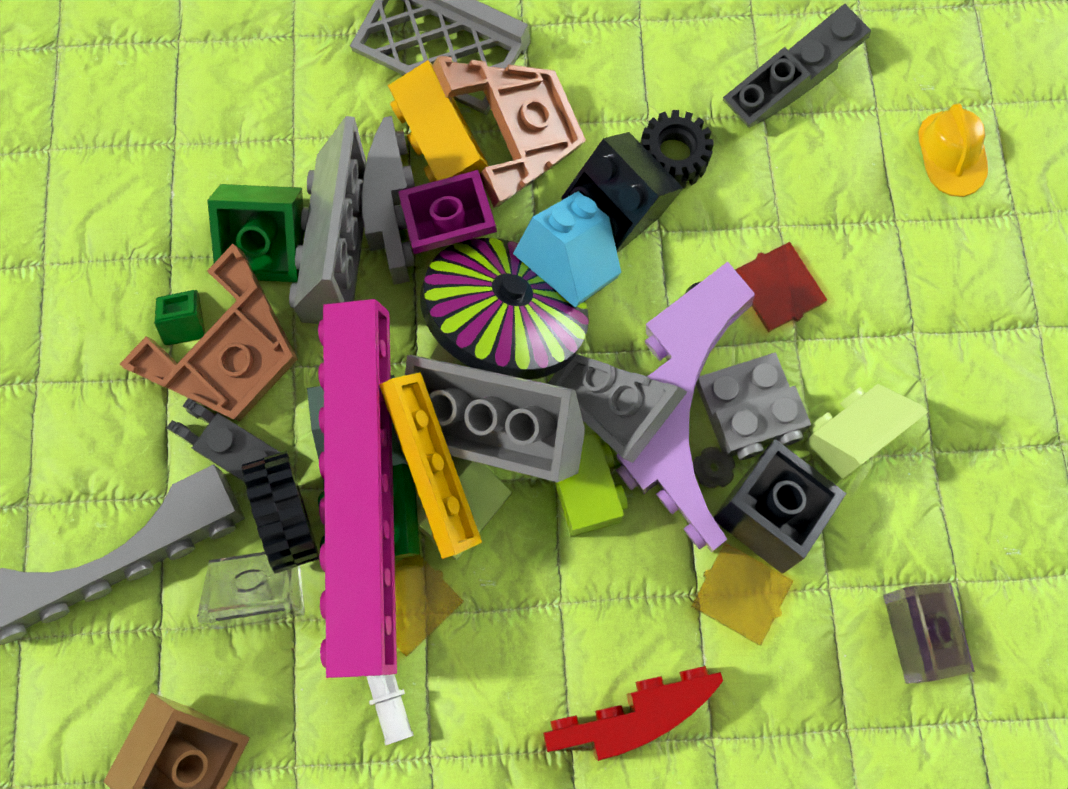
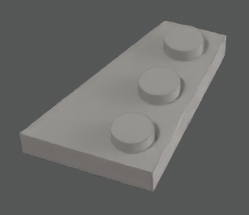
(619, 404)

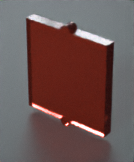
(781, 286)

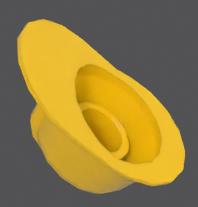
(954, 151)

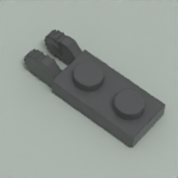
(222, 440)

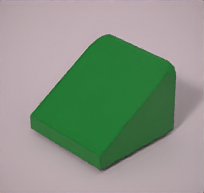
(179, 317)

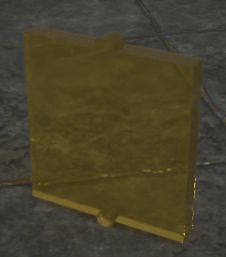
(742, 594)
(421, 602)

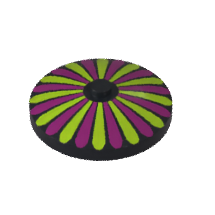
(499, 311)

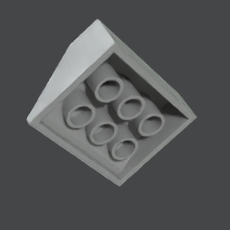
(331, 226)

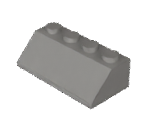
(504, 419)

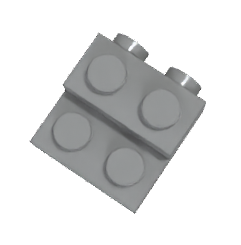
(752, 406)

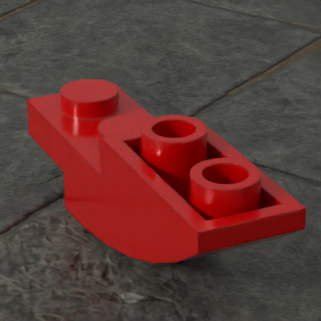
(652, 713)

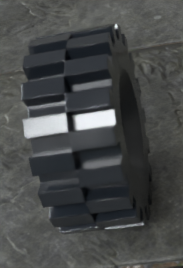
(279, 512)

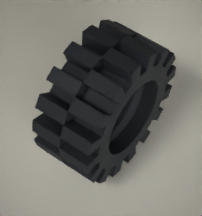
(687, 132)

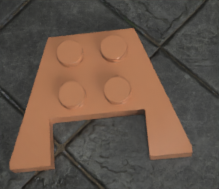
(530, 115)
(236, 356)

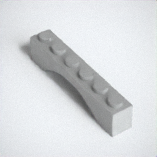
(190, 513)

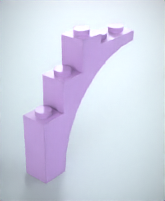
(686, 337)

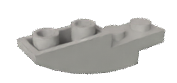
(381, 200)

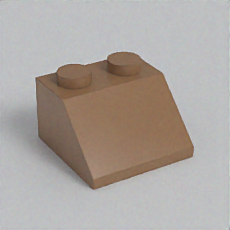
(176, 750)

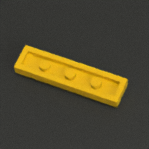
(430, 464)

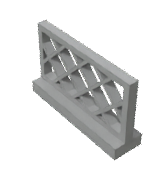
(467, 15)

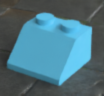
(571, 248)

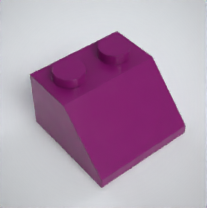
(446, 212)

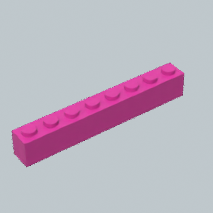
(358, 492)

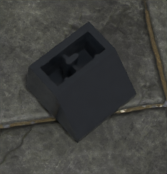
(626, 186)

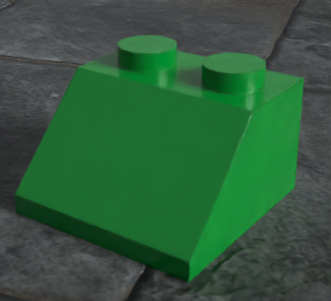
(260, 223)

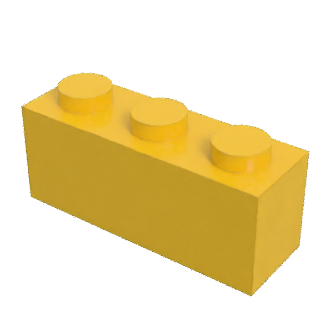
(435, 125)

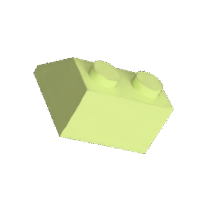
(861, 429)

